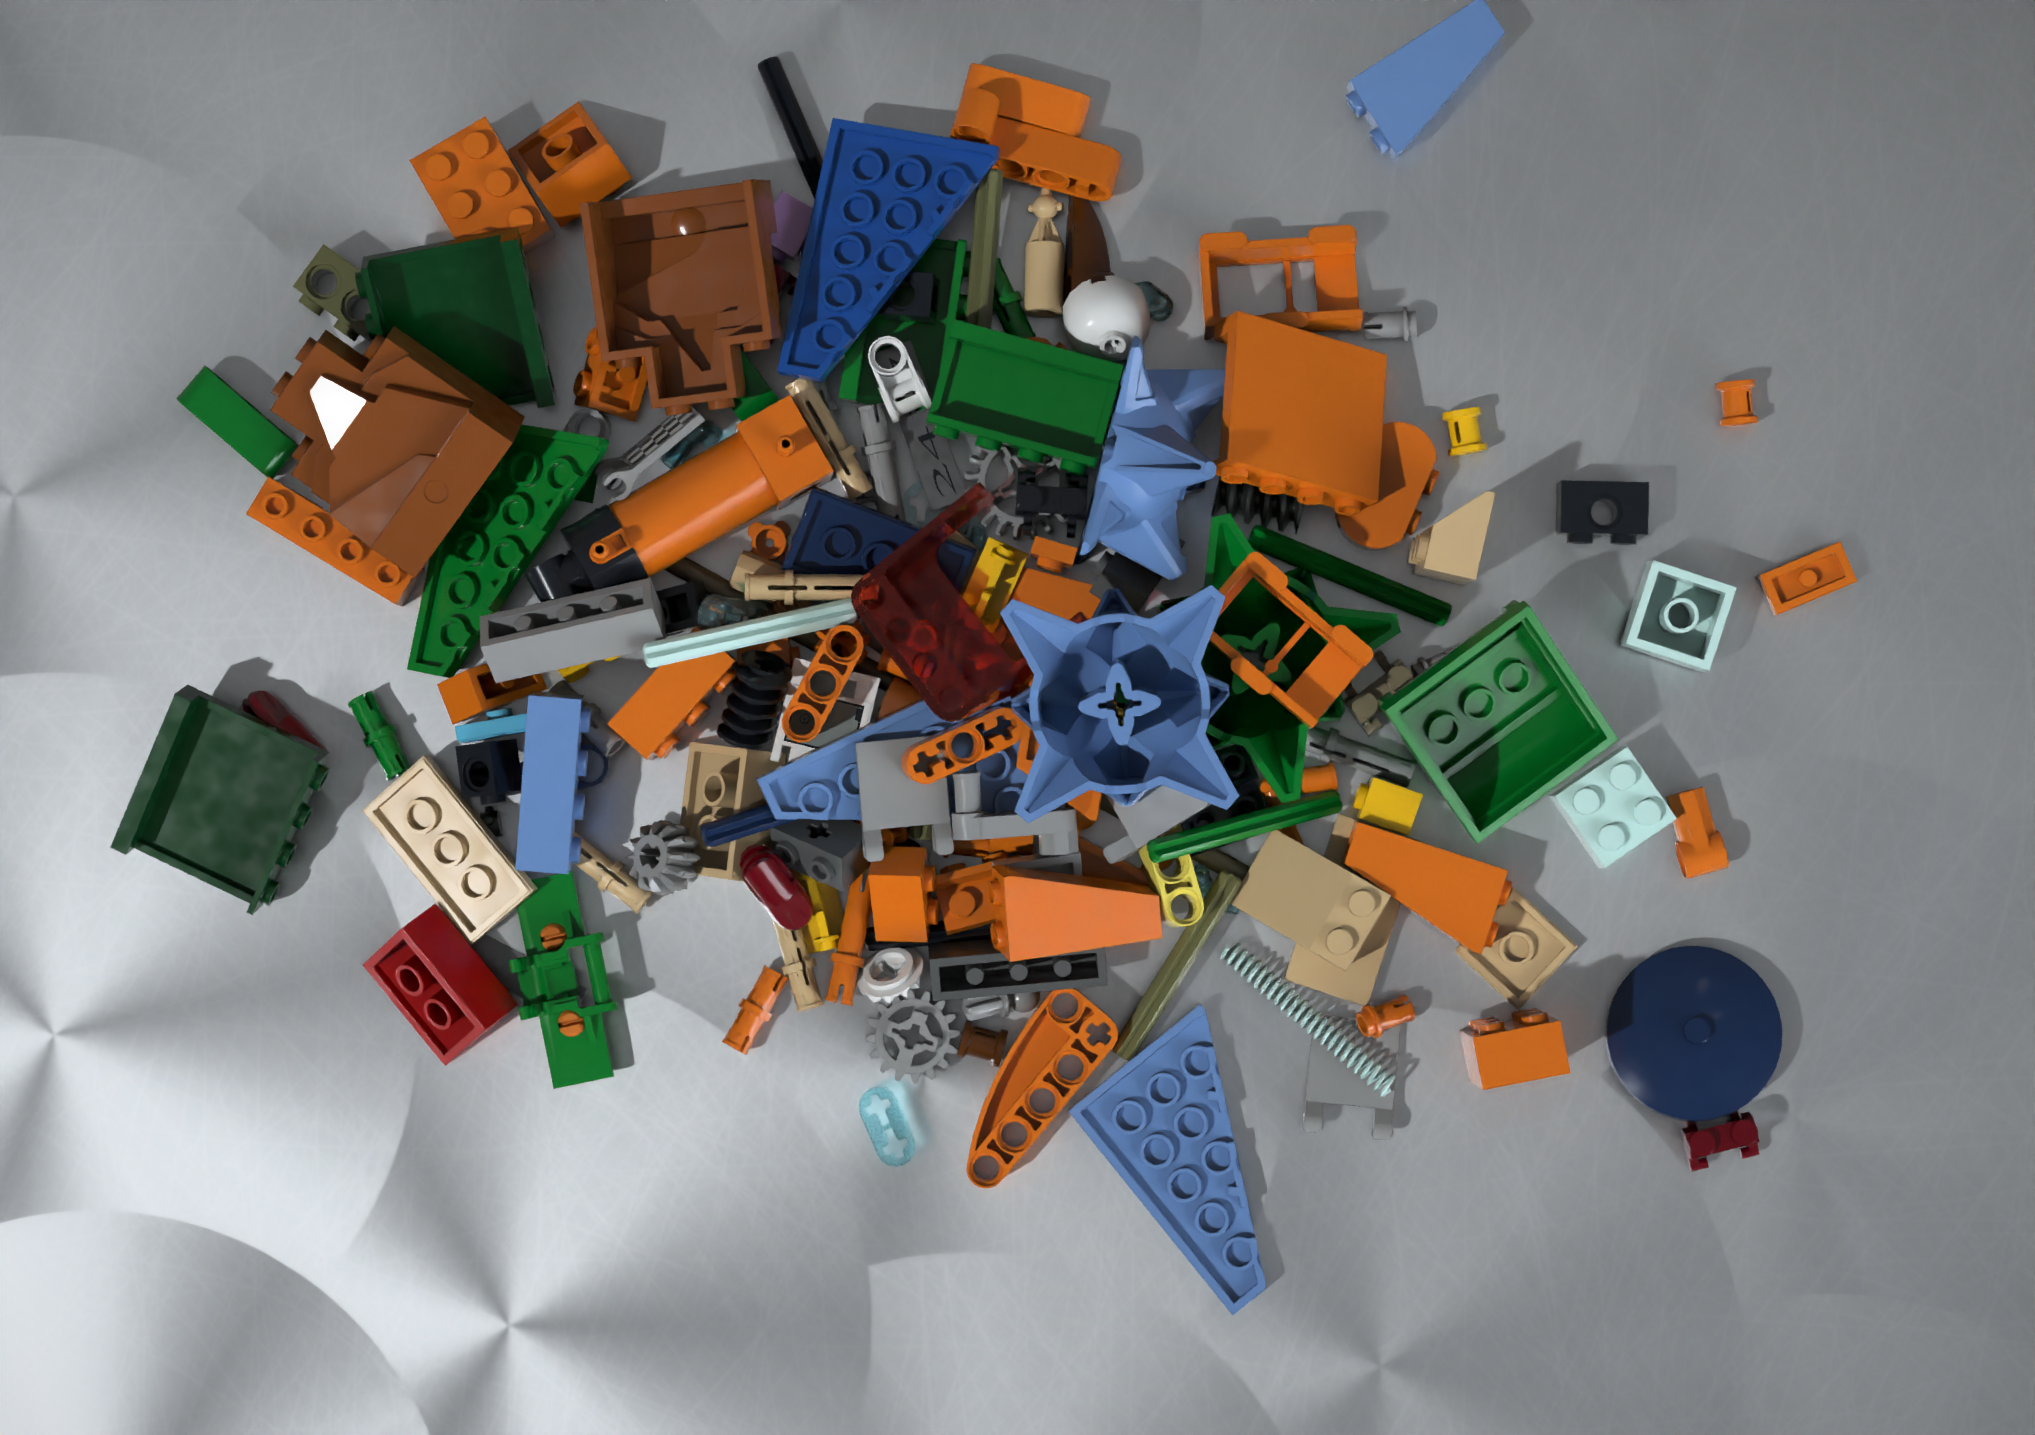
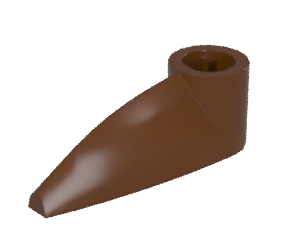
(1085, 246)

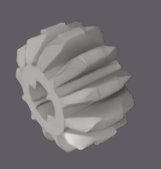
(663, 857)

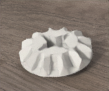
(903, 962)

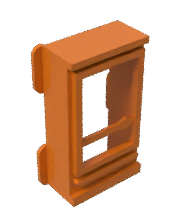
(1334, 271)
(1324, 676)

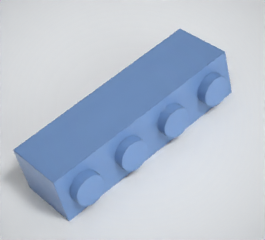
(551, 782)

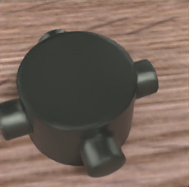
(492, 820)

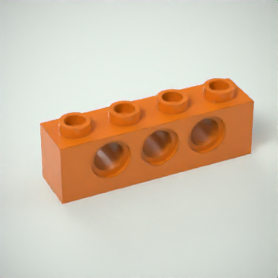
(329, 540)

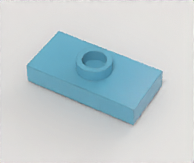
(498, 724)

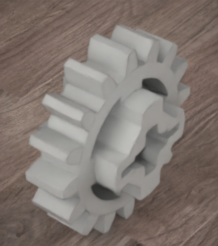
(940, 1045)

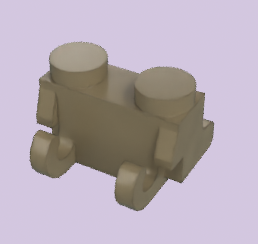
(1365, 704)

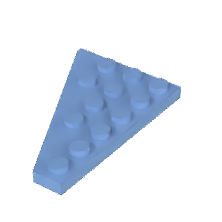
(826, 779)
(1174, 1146)

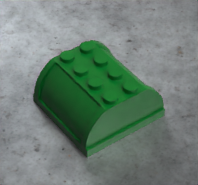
(1498, 721)

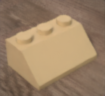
(1453, 545)
(719, 785)

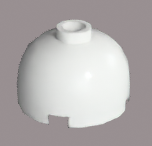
(1106, 317)

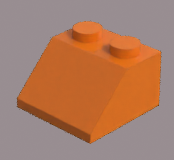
(569, 164)

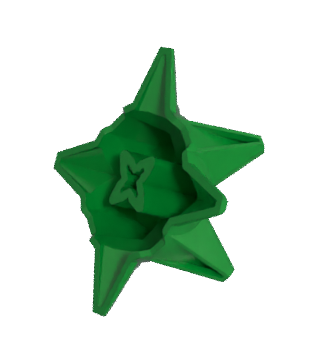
(1264, 625)

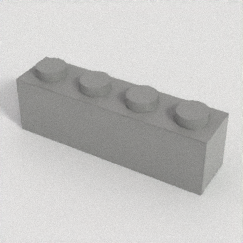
(571, 630)

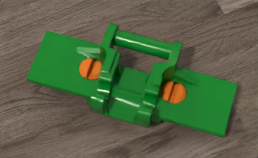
(549, 986)

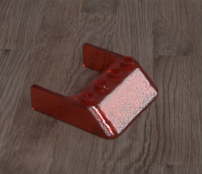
(932, 627)

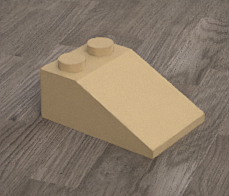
(1310, 899)

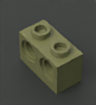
(341, 300)

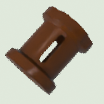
(982, 1043)

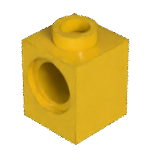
(1387, 805)

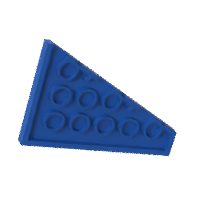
(871, 221)

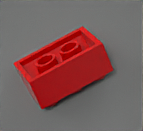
(440, 984)

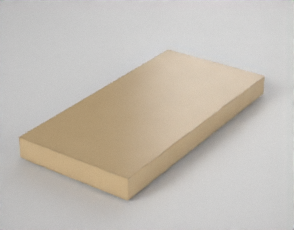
(449, 849)
(1319, 974)

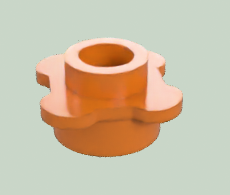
(776, 532)

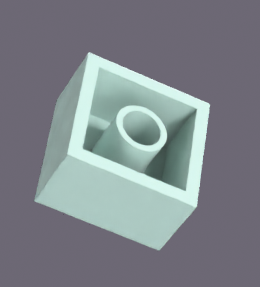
(1678, 616)
(1613, 807)

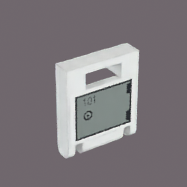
(843, 719)

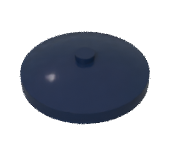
(1693, 1033)

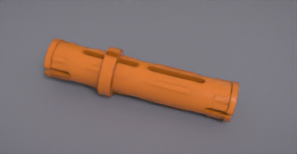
(851, 941)

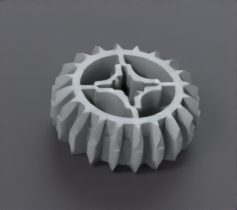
(994, 513)

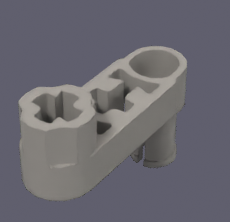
(1055, 829)

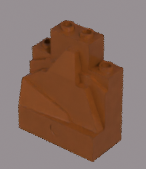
(684, 287)
(392, 440)

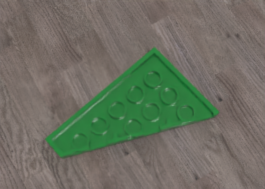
(497, 541)

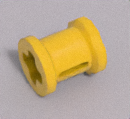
(1464, 431)

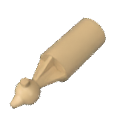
(1044, 261)

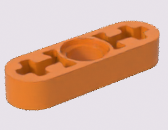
(928, 747)

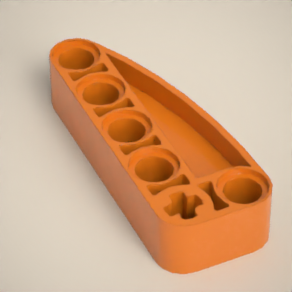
(1031, 1066)

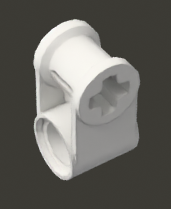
(898, 381)

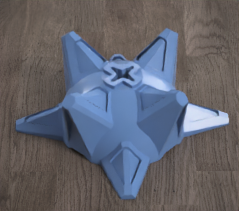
(1150, 463)
(1165, 710)

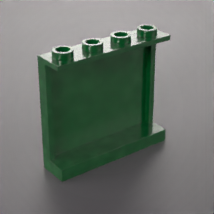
(469, 307)
(222, 796)

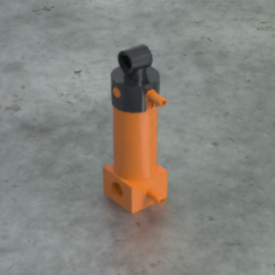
(758, 467)

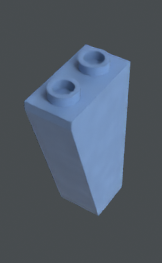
(1420, 77)

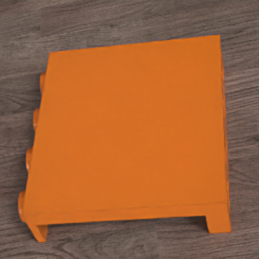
(1301, 414)

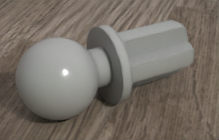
(999, 1005)

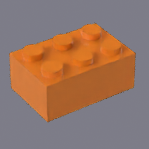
(480, 187)
(670, 700)
(1515, 1049)

